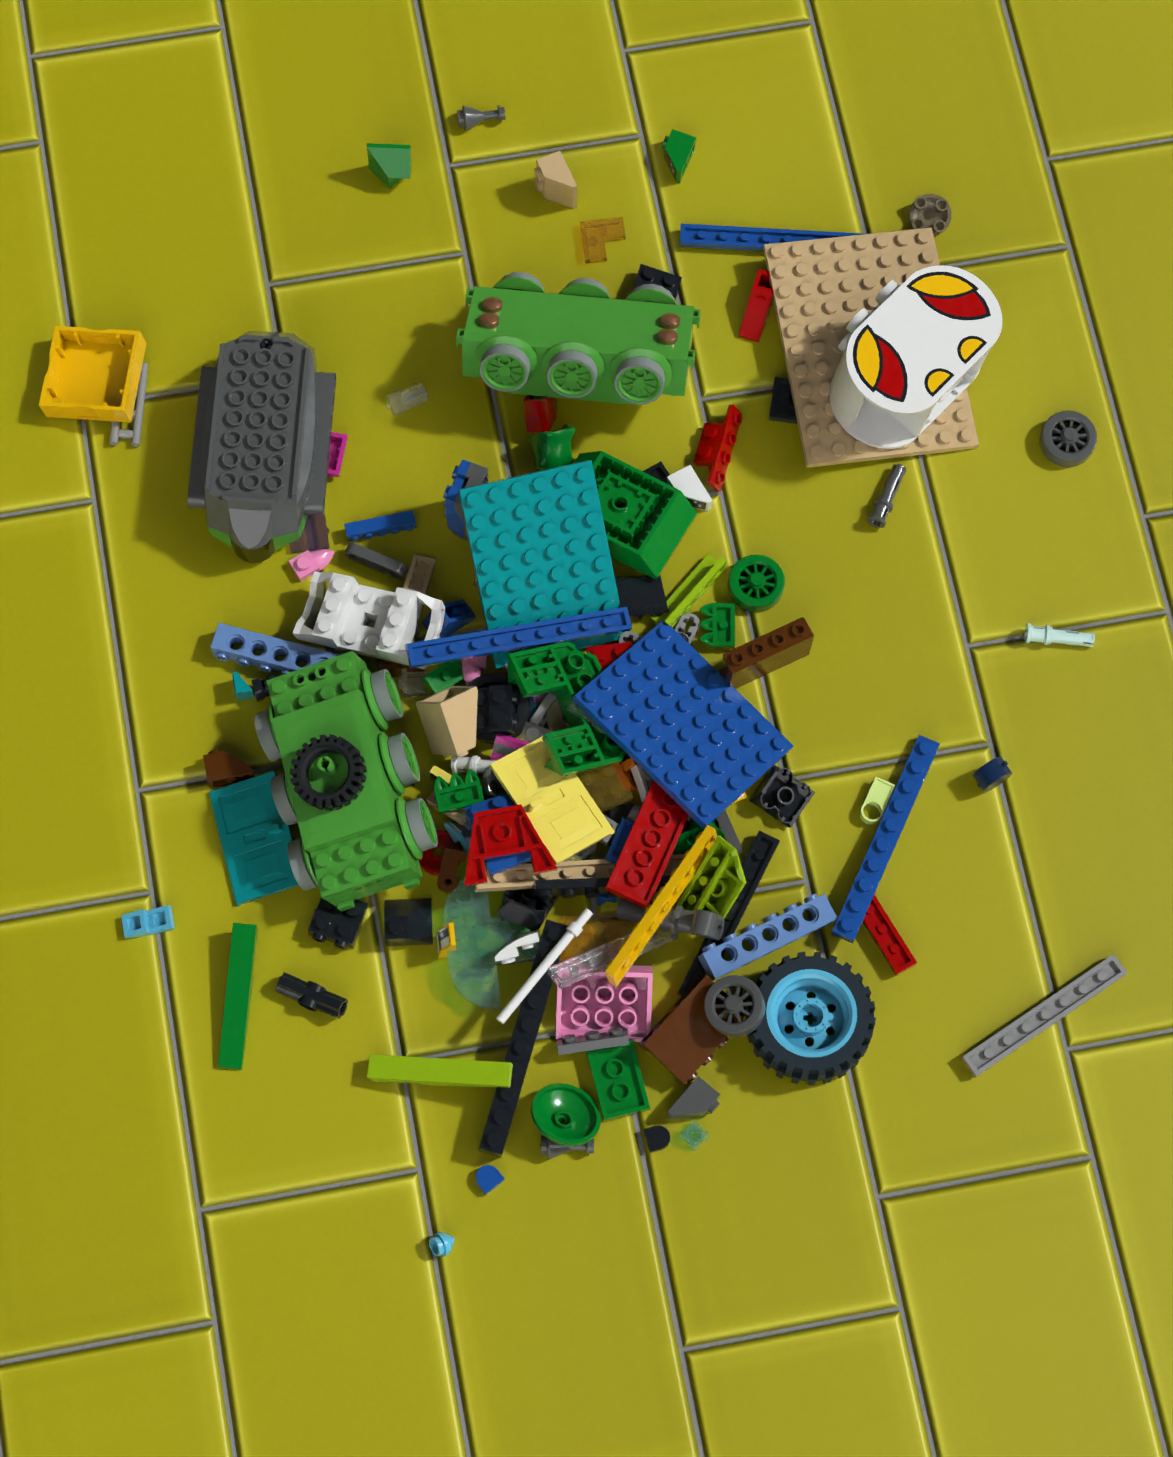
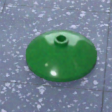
(565, 1114)

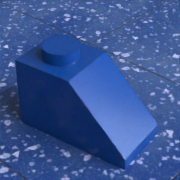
(456, 616)

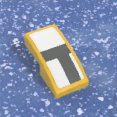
(445, 940)

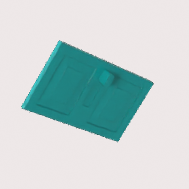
(253, 838)

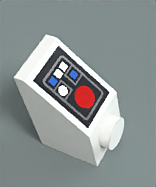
(691, 487)

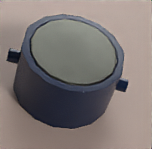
(992, 774)

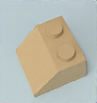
(555, 180)

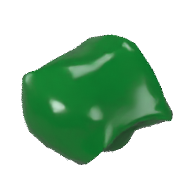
(552, 447)

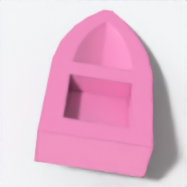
(308, 562)
(473, 668)

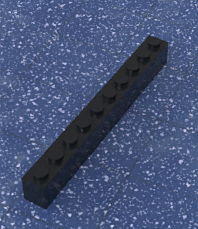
(521, 1047)

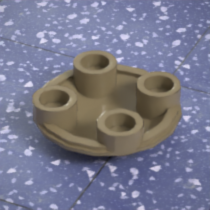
(930, 212)

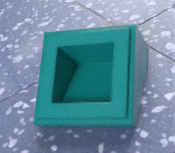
(241, 688)

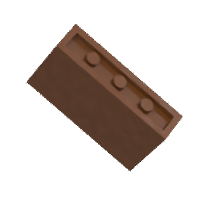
(767, 653)
(684, 1035)

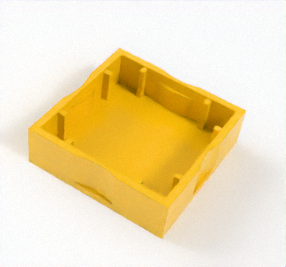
(93, 374)

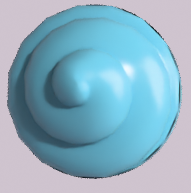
(441, 1244)

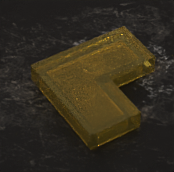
(596, 233)

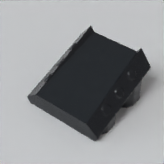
(641, 596)
(782, 795)
(523, 909)

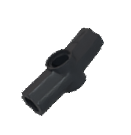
(311, 995)

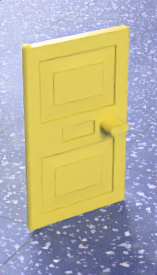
(555, 804)

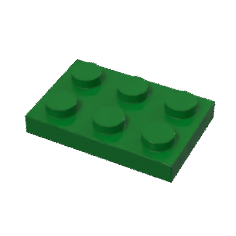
(618, 1081)

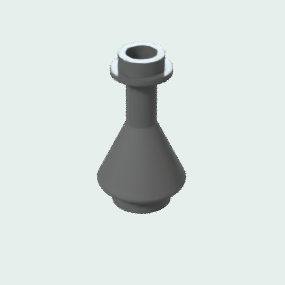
(470, 117)
(554, 1149)

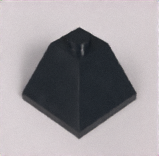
(408, 922)

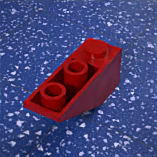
(757, 307)

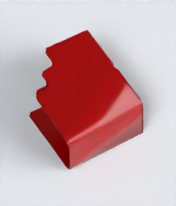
(539, 413)

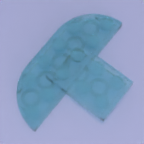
(477, 943)

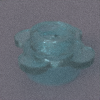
(694, 1128)

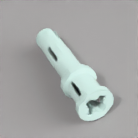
(1048, 634)

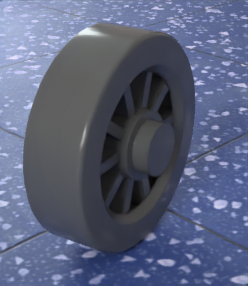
(1068, 439)
(735, 1006)

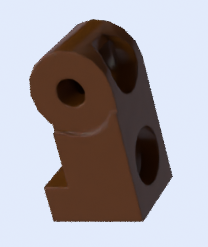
(447, 877)

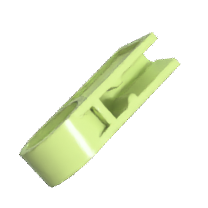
(879, 797)

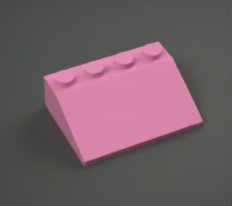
(599, 1006)

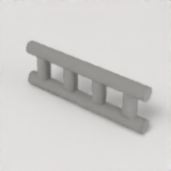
(134, 434)

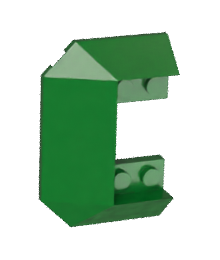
(564, 672)

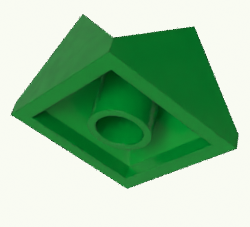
(390, 162)

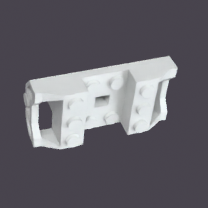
(351, 605)

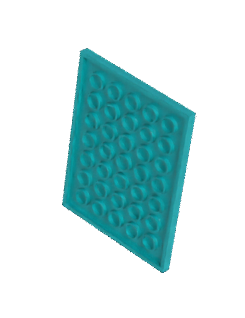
(540, 549)

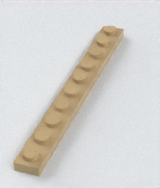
(523, 877)

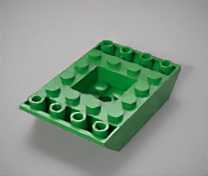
(654, 514)

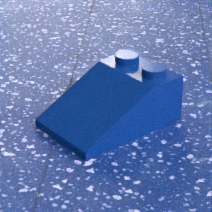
(500, 863)

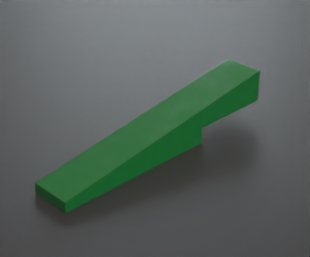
(238, 996)

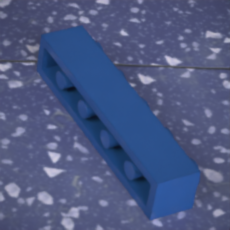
(380, 526)

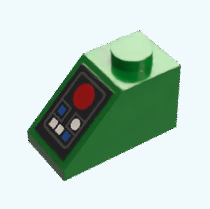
(678, 152)

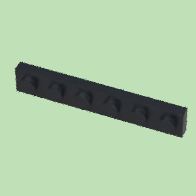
(574, 887)

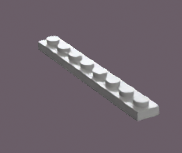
(1044, 1015)

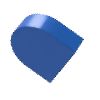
(488, 1178)

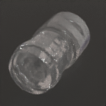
(405, 399)

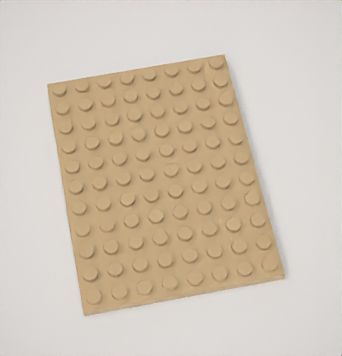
(815, 297)

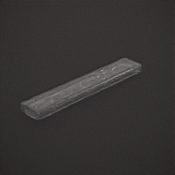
(598, 958)

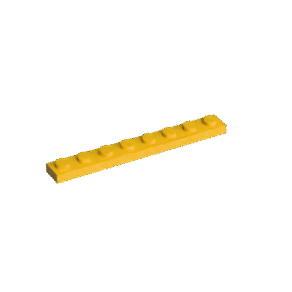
(656, 912)

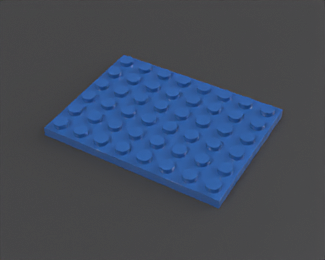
(683, 723)

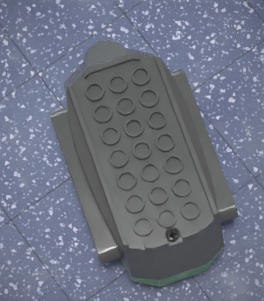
(261, 442)

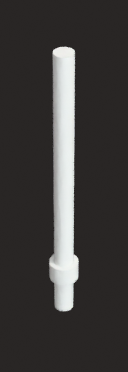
(573, 930)

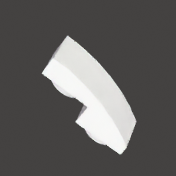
(510, 951)

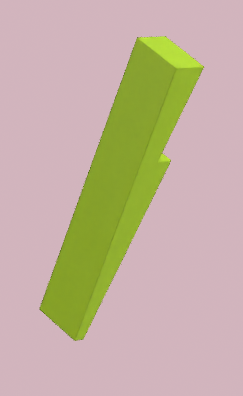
(439, 1071)

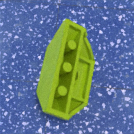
(716, 881)

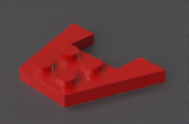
(502, 834)

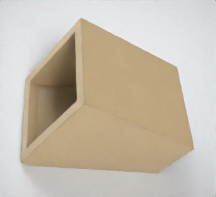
(450, 720)

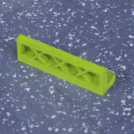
(691, 590)

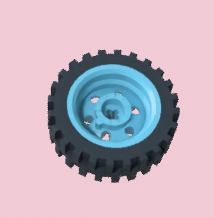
(833, 986)

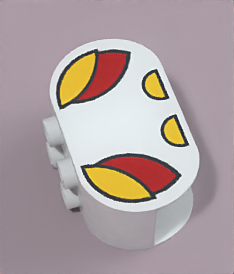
(913, 354)

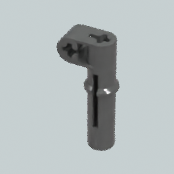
(678, 920)

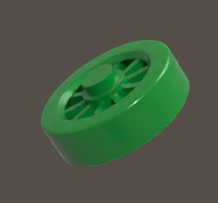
(756, 583)

